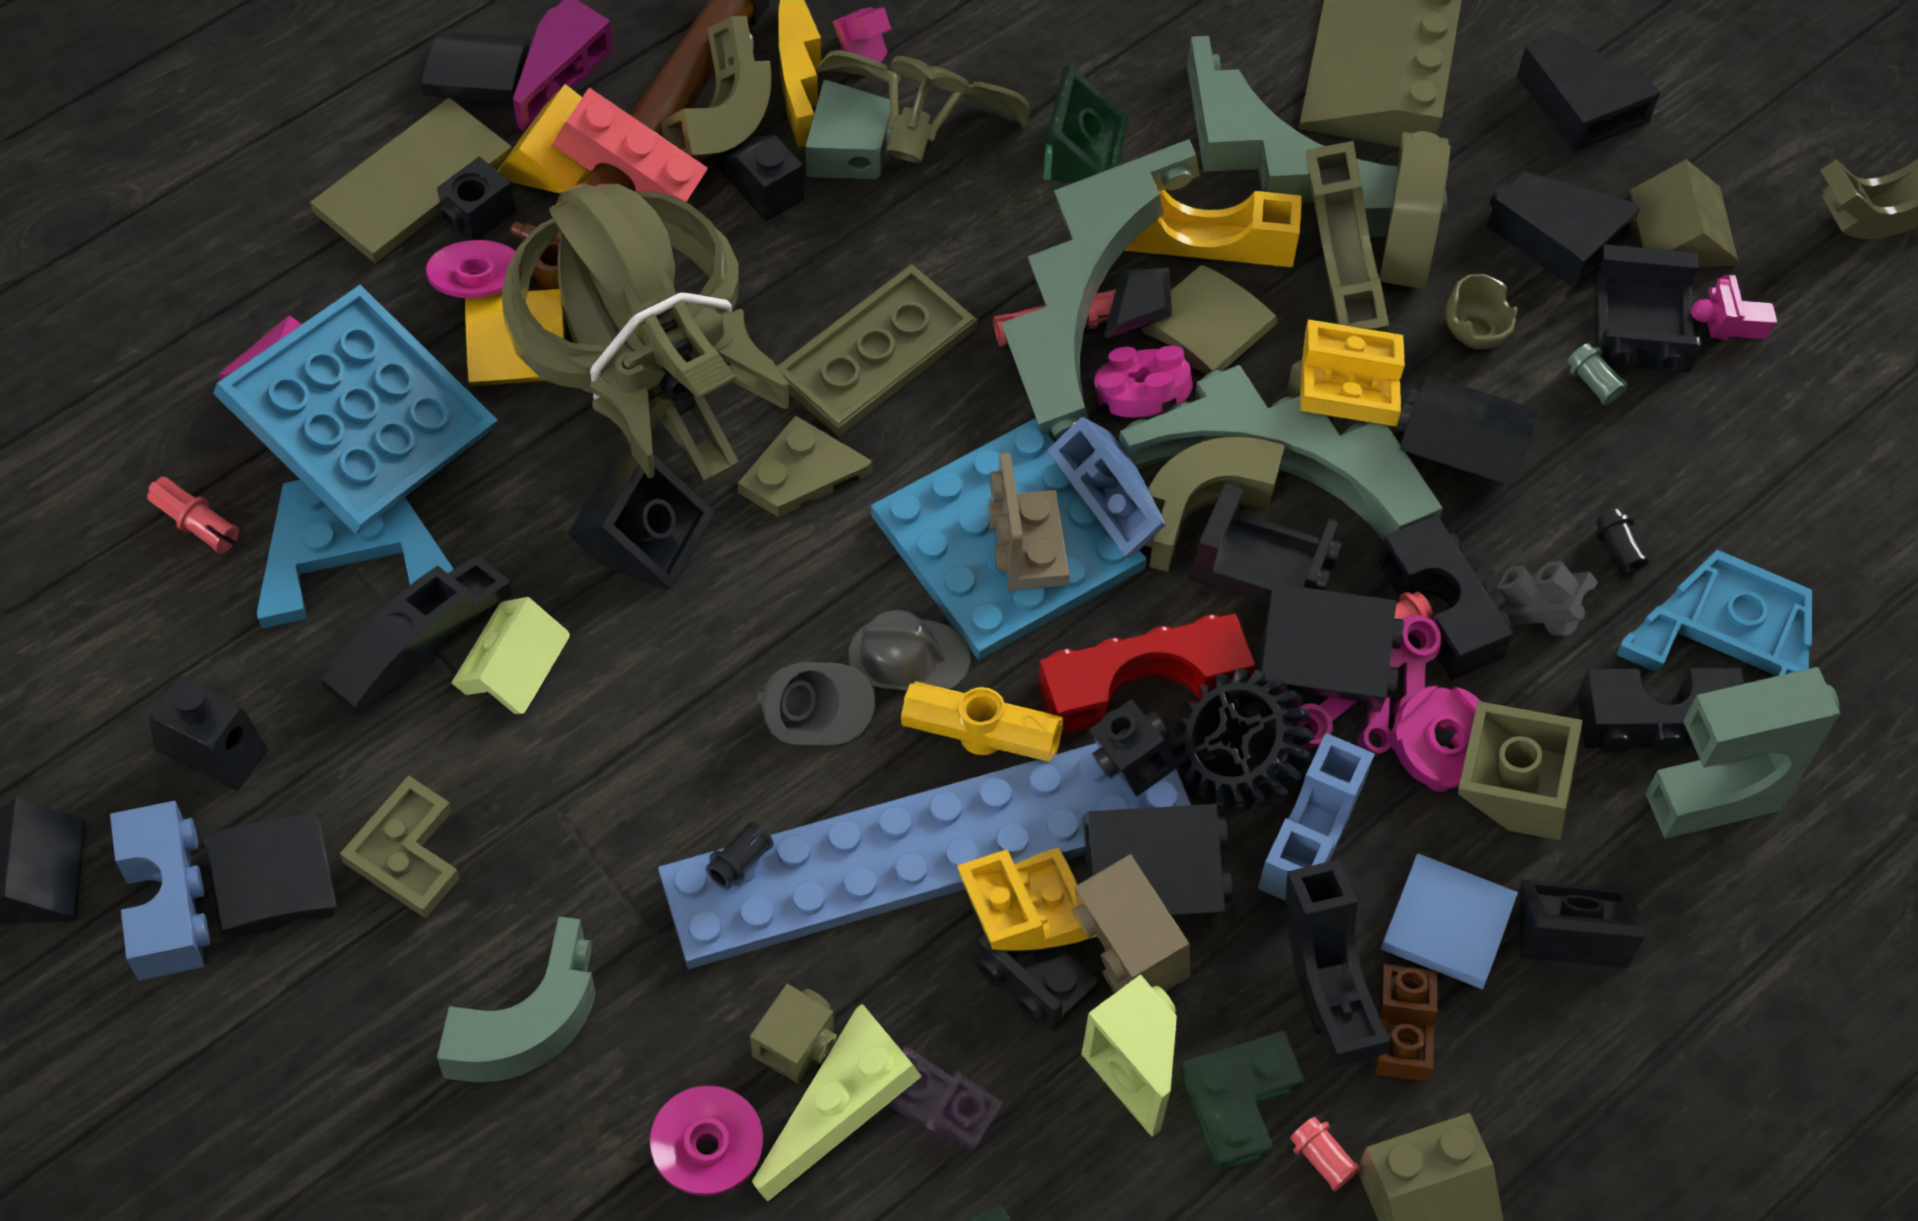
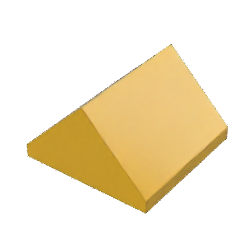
(535, 160)

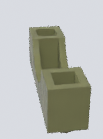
(1346, 237)

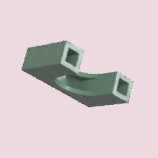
(1750, 750)

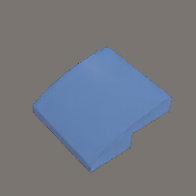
(1449, 921)

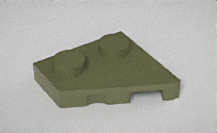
(800, 468)

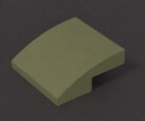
(1212, 320)

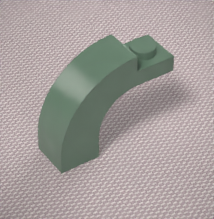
(527, 1035)

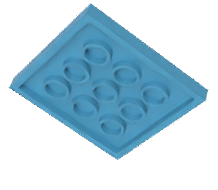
(355, 408)
(949, 546)

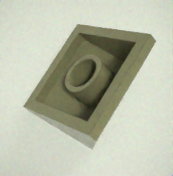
(1684, 214)

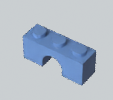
(1319, 812)
(166, 931)

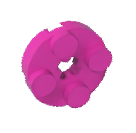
(1142, 380)
(1415, 737)

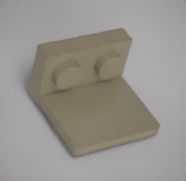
(1027, 533)

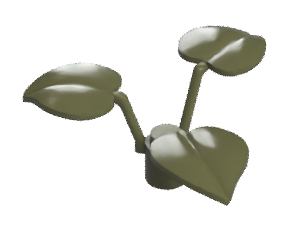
(912, 128)

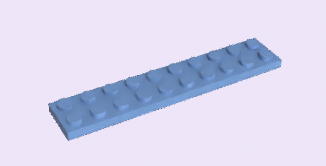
(895, 853)

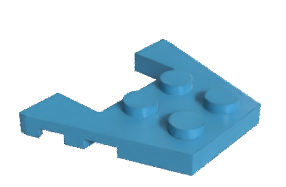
(314, 539)
(1734, 612)

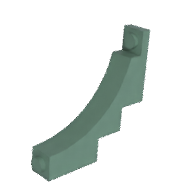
(1244, 134)
(1102, 220)

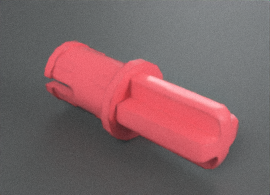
(192, 514)

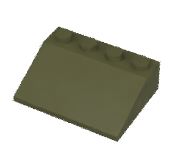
(1380, 68)

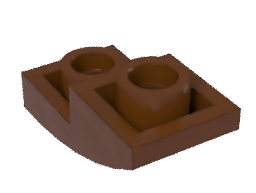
(1408, 1015)

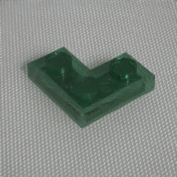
(1226, 1093)

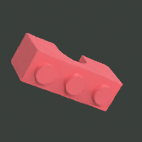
(608, 135)

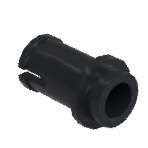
(1621, 541)
(731, 863)

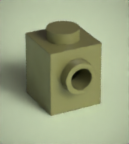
(794, 1033)

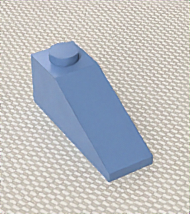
(1108, 484)

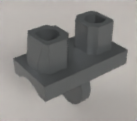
(1549, 598)

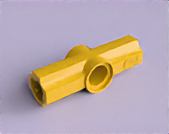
(1004, 724)

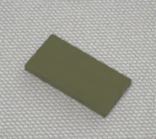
(397, 186)
(876, 349)

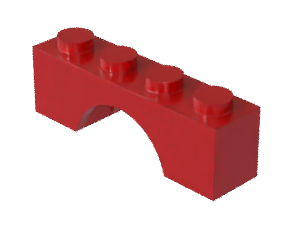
(1084, 681)

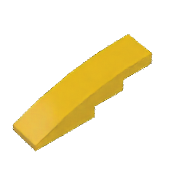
(798, 60)

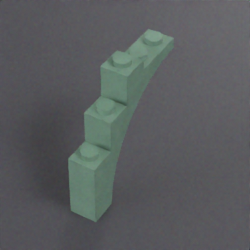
(1357, 467)

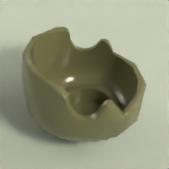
(1479, 312)

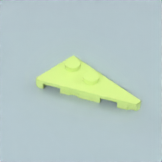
(851, 1086)

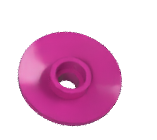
(470, 268)
(700, 1116)

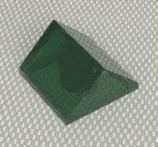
(1083, 131)

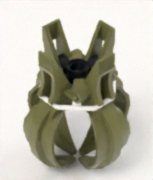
(613, 290)

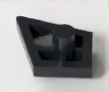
(1139, 301)

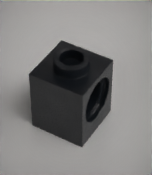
(475, 199)

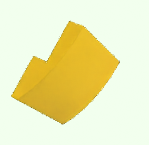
(488, 343)
(1352, 373)
(1023, 902)

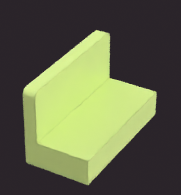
(513, 654)

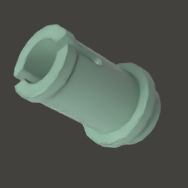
(1596, 373)

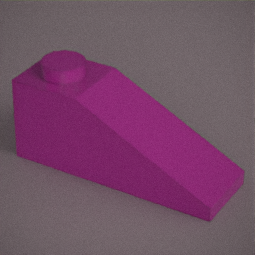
(564, 51)

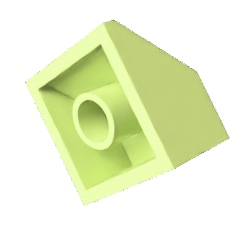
(1132, 1048)

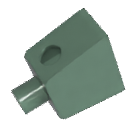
(848, 134)

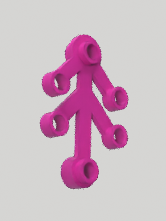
(1414, 681)

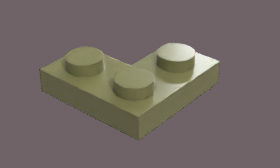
(392, 849)

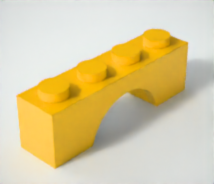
(1254, 232)

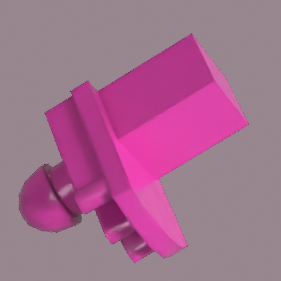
(862, 32)
(1732, 317)

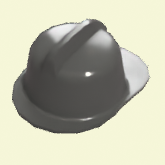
(906, 649)
(817, 703)

